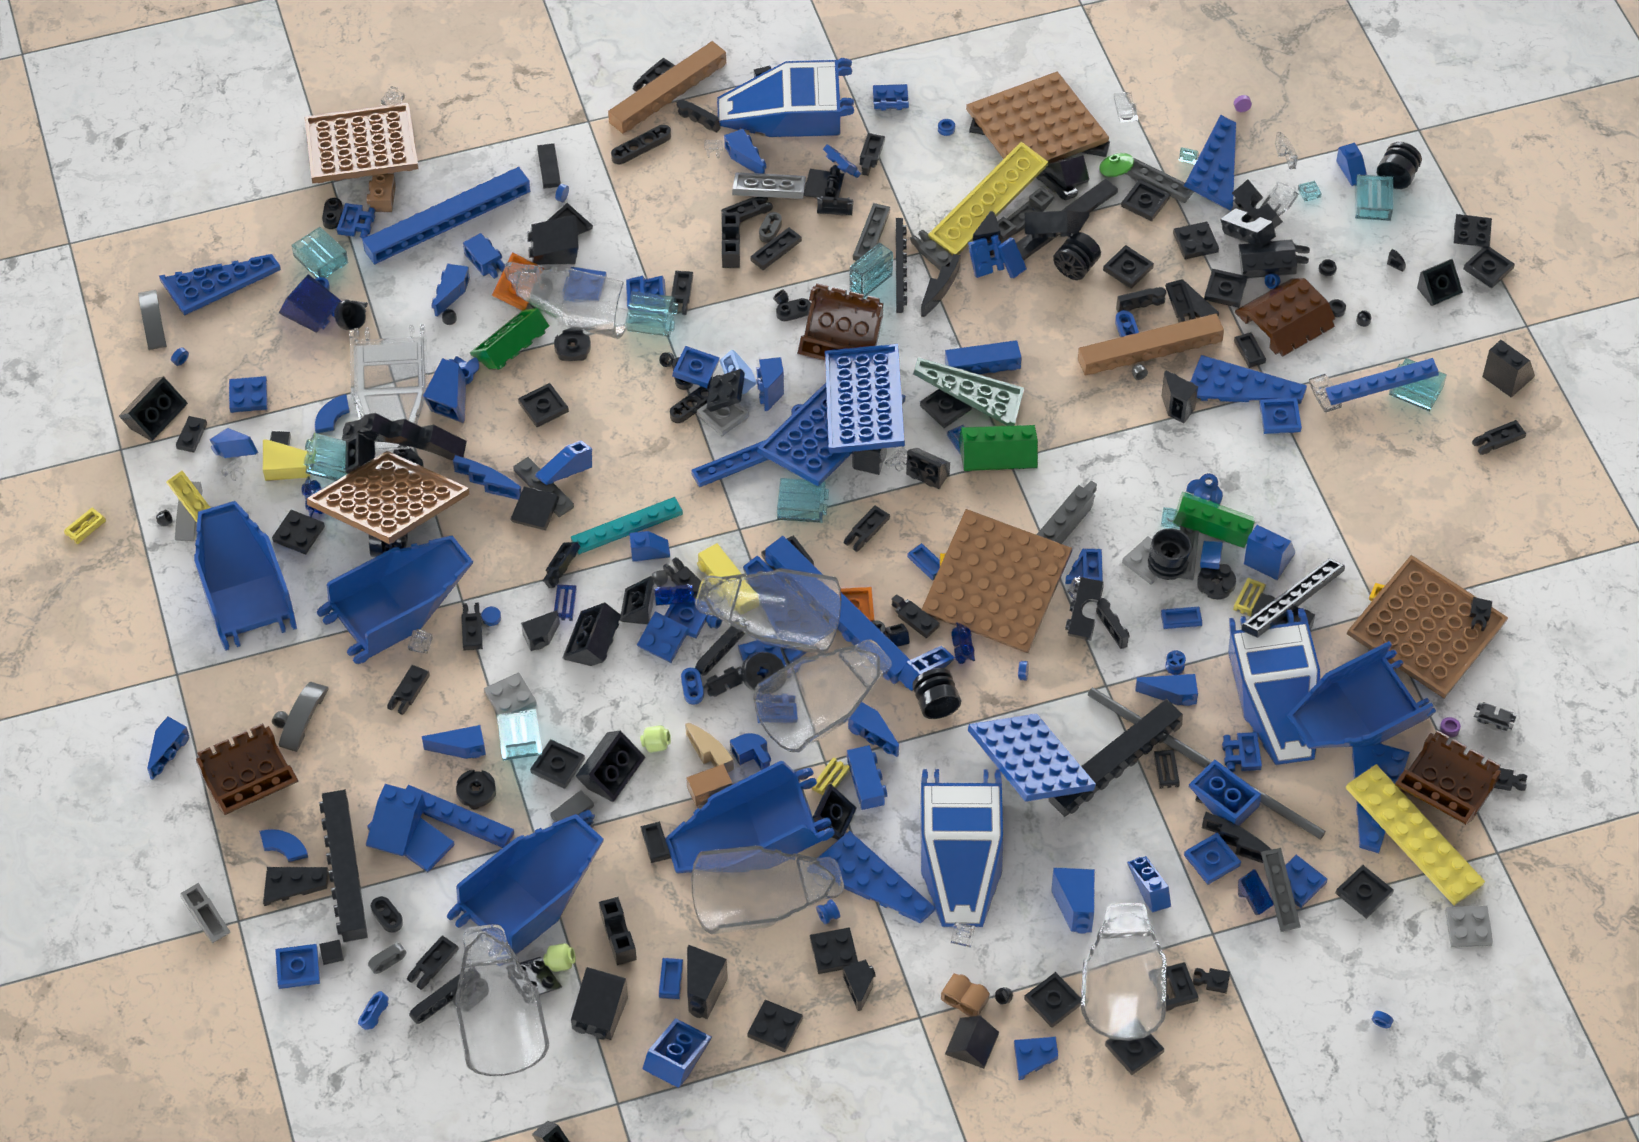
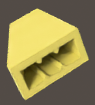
(283, 461)

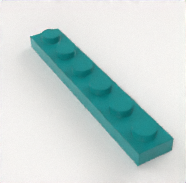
(627, 524)

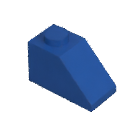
(1351, 162)
(648, 546)

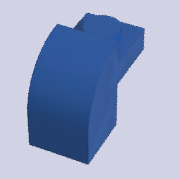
(750, 747)

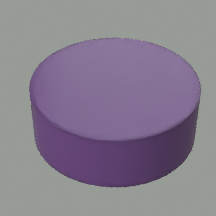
(1242, 103)
(1450, 726)

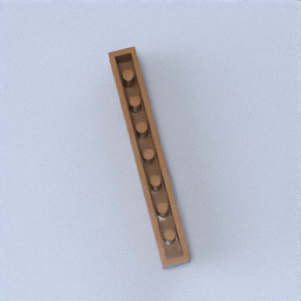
(667, 87)
(1150, 344)

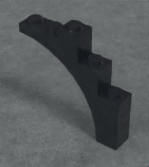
(406, 433)

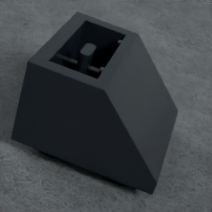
(1178, 396)
(927, 467)

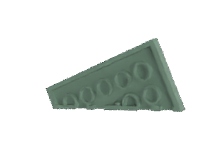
(983, 393)

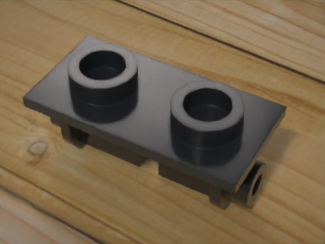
(841, 206)
(716, 684)
(1501, 720)

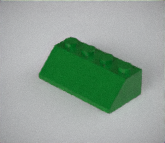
(510, 339)
(999, 447)
(1213, 519)

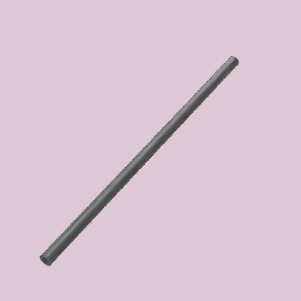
(1202, 760)

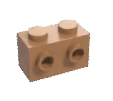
(382, 192)
(707, 783)

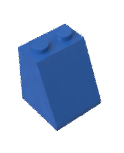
(447, 391)
(1268, 552)
(1075, 897)

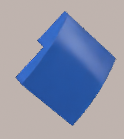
(639, 284)

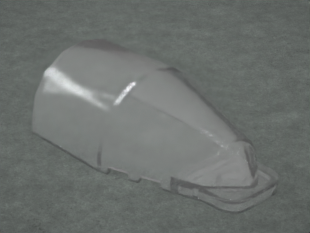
(571, 297)
(776, 607)
(819, 692)
(758, 887)
(1125, 976)
(497, 1007)

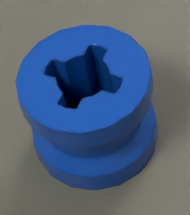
(1179, 659)
(828, 911)

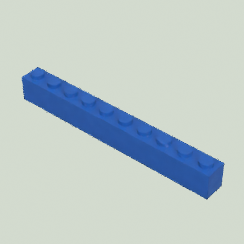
(446, 215)
(852, 622)

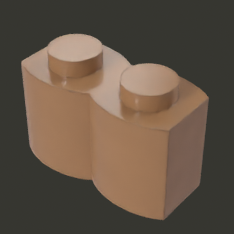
(965, 995)

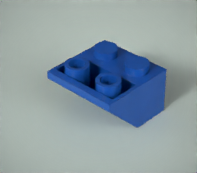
(770, 381)

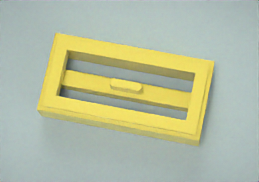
(87, 527)
(1244, 608)
(839, 765)

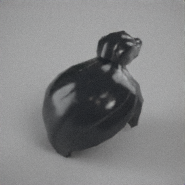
(350, 314)

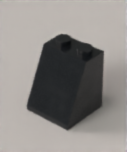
(554, 241)
(1507, 368)
(705, 980)
(599, 1004)

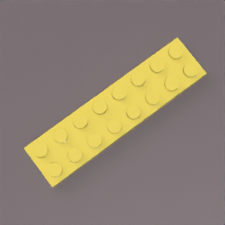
(991, 194)
(1415, 835)

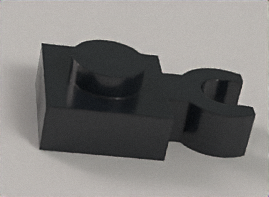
(1480, 612)
(1508, 780)
(1216, 979)

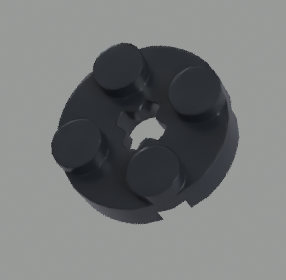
(576, 352)
(1213, 590)
(479, 798)

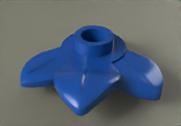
(469, 368)
(1206, 491)

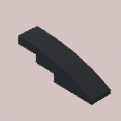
(939, 287)
(1246, 843)

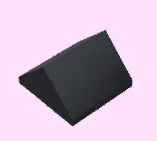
(1068, 171)
(987, 229)
(1439, 282)
(869, 460)
(638, 602)
(837, 809)
(972, 1041)

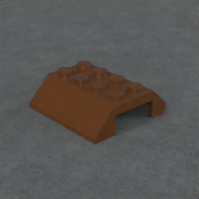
(1289, 315)
(840, 321)
(244, 770)
(1450, 778)

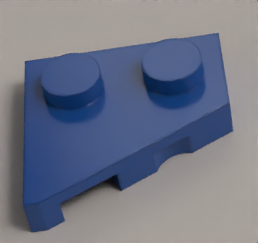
(1087, 566)
(1034, 1054)

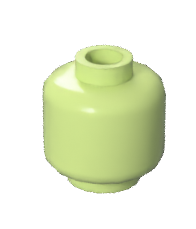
(655, 738)
(560, 957)

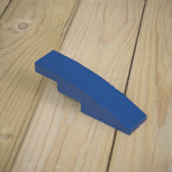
(493, 481)

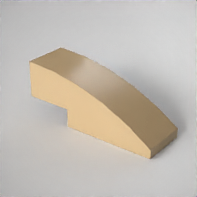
(708, 747)

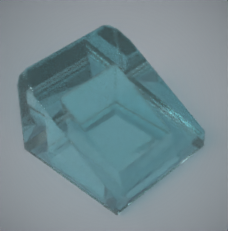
(1188, 155)

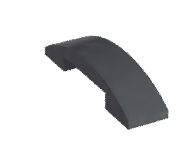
(1016, 222)
(152, 319)
(300, 715)

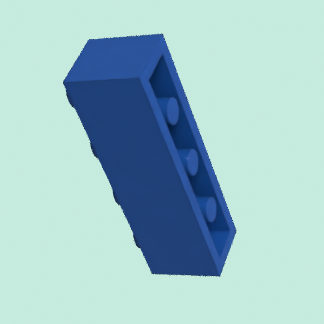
(985, 358)

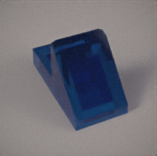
(1255, 892)

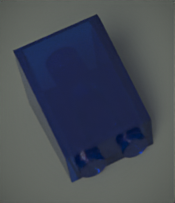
(310, 305)

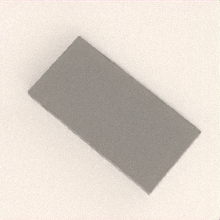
(769, 185)

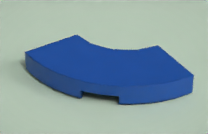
(330, 413)
(284, 843)

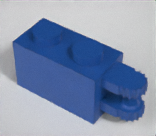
(483, 255)

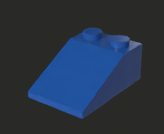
(1225, 793)
(395, 819)
(676, 1052)

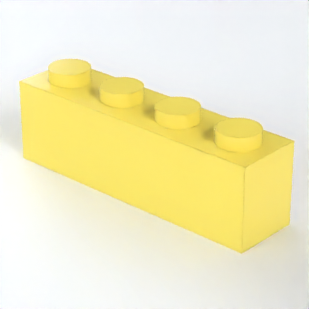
(716, 562)

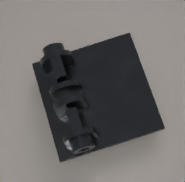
(824, 183)
(1472, 230)
(540, 975)

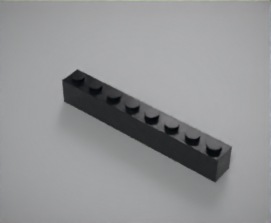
(1123, 753)
(344, 866)

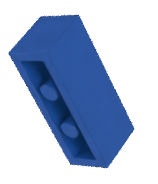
(866, 777)

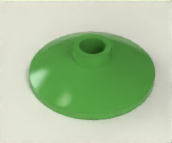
(1116, 164)

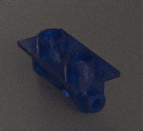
(308, 489)
(674, 595)
(962, 636)

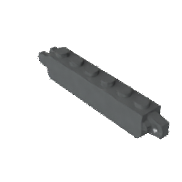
(1069, 513)

